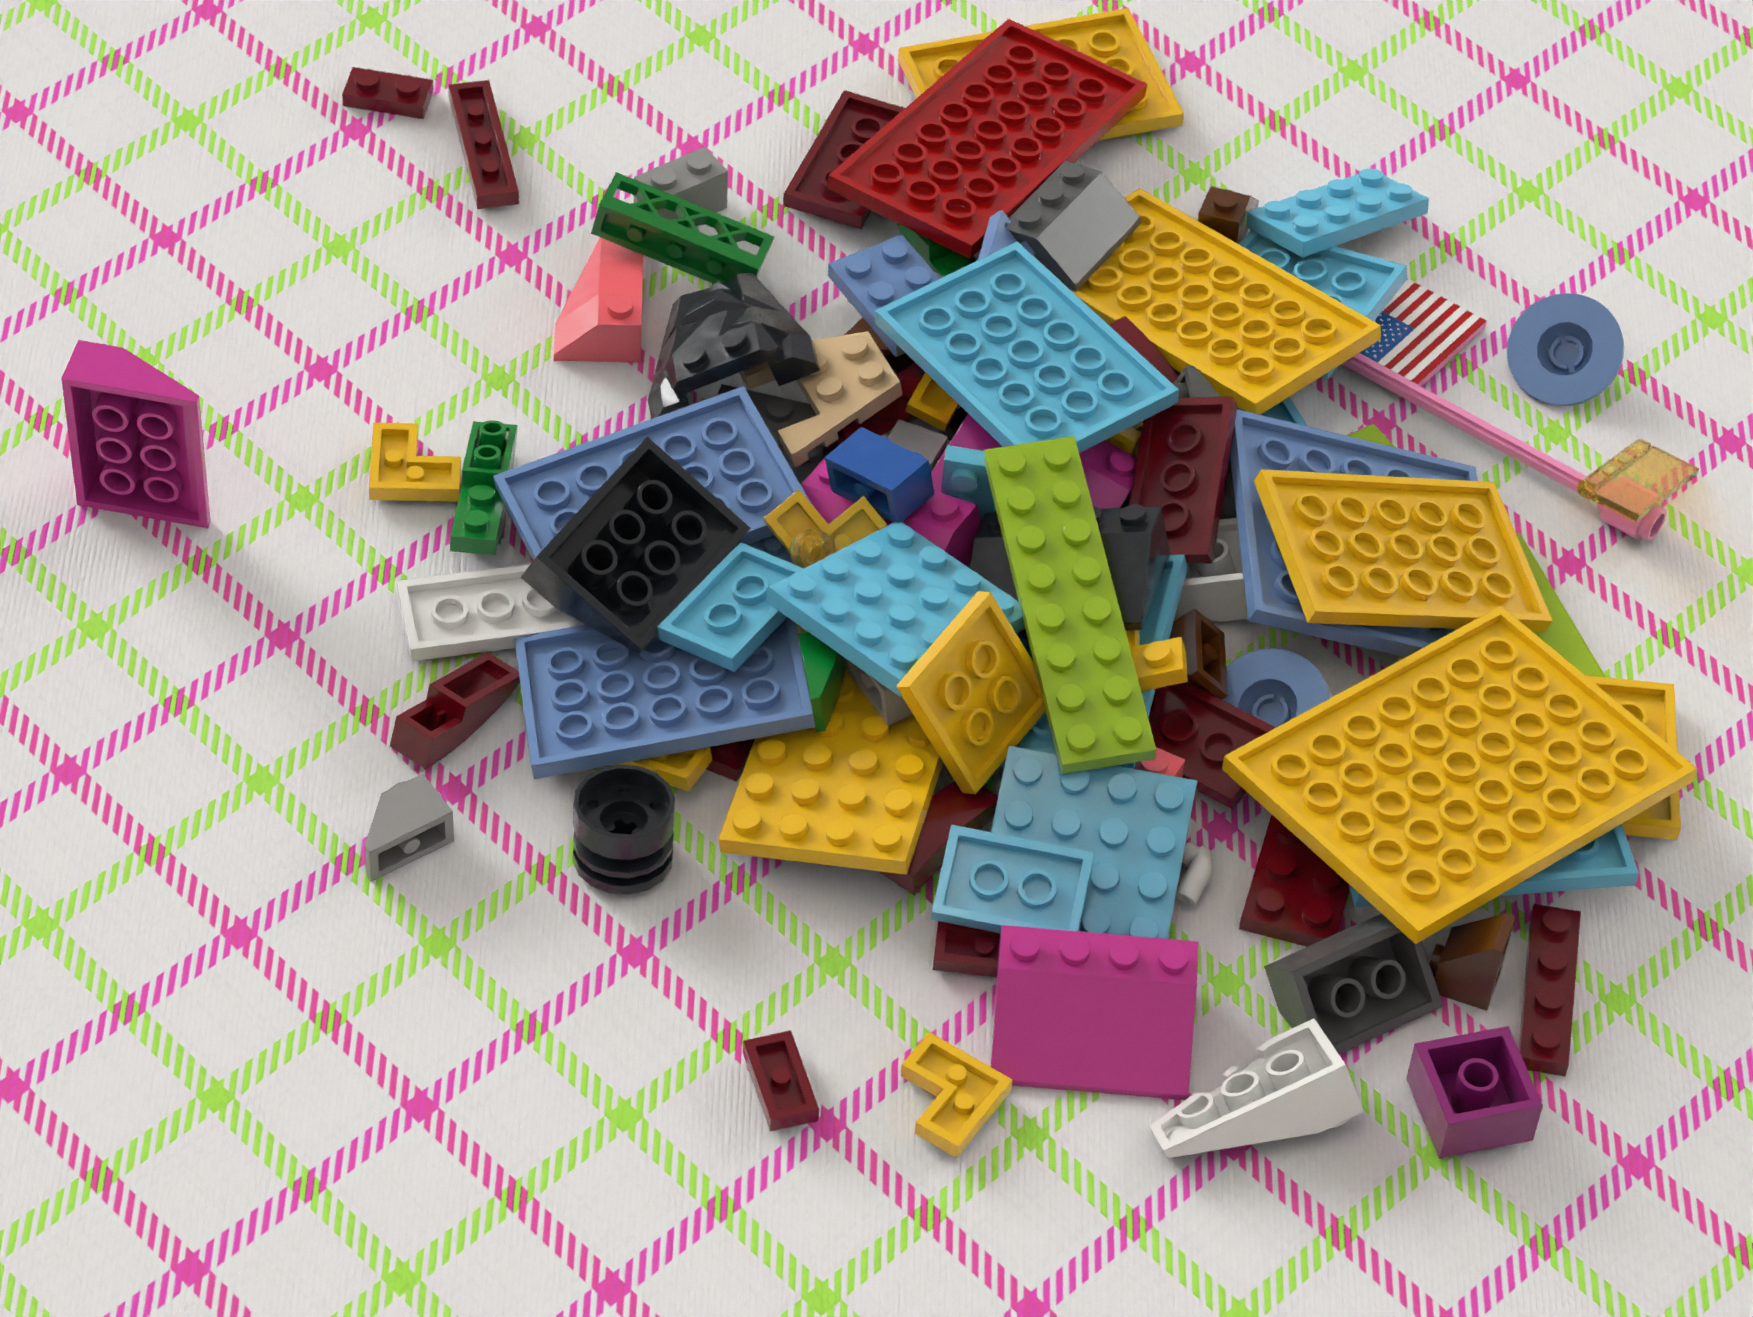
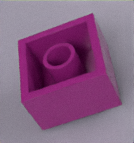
(1474, 1092)

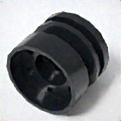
(623, 829)

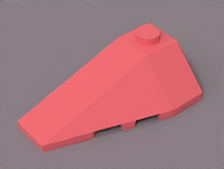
(603, 309)

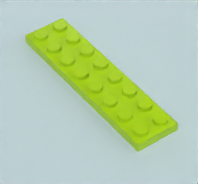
(1069, 605)

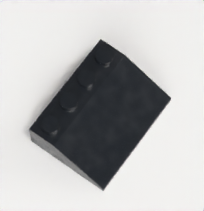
(1133, 546)
(636, 548)

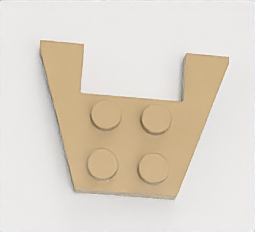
(849, 387)

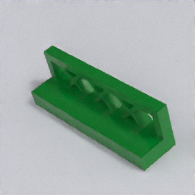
(678, 240)

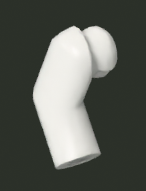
(1198, 874)

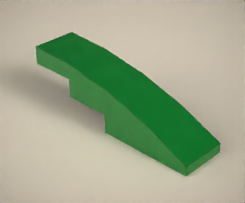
(824, 677)

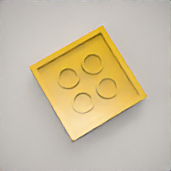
(974, 692)

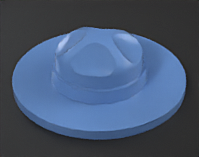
(1565, 349)
(1274, 685)

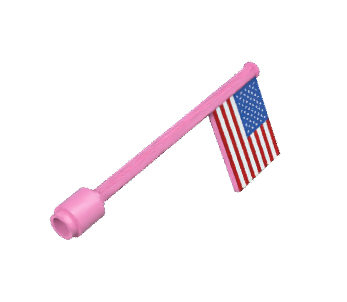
(1422, 336)

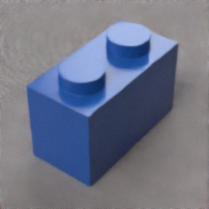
(882, 472)

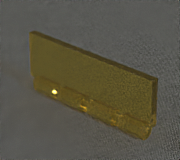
(1636, 480)

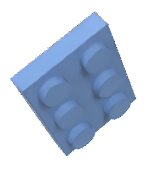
(880, 277)

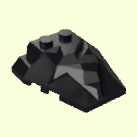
(723, 334)

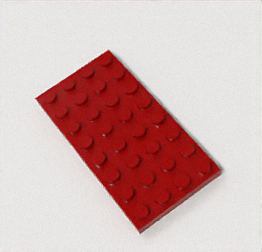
(986, 136)

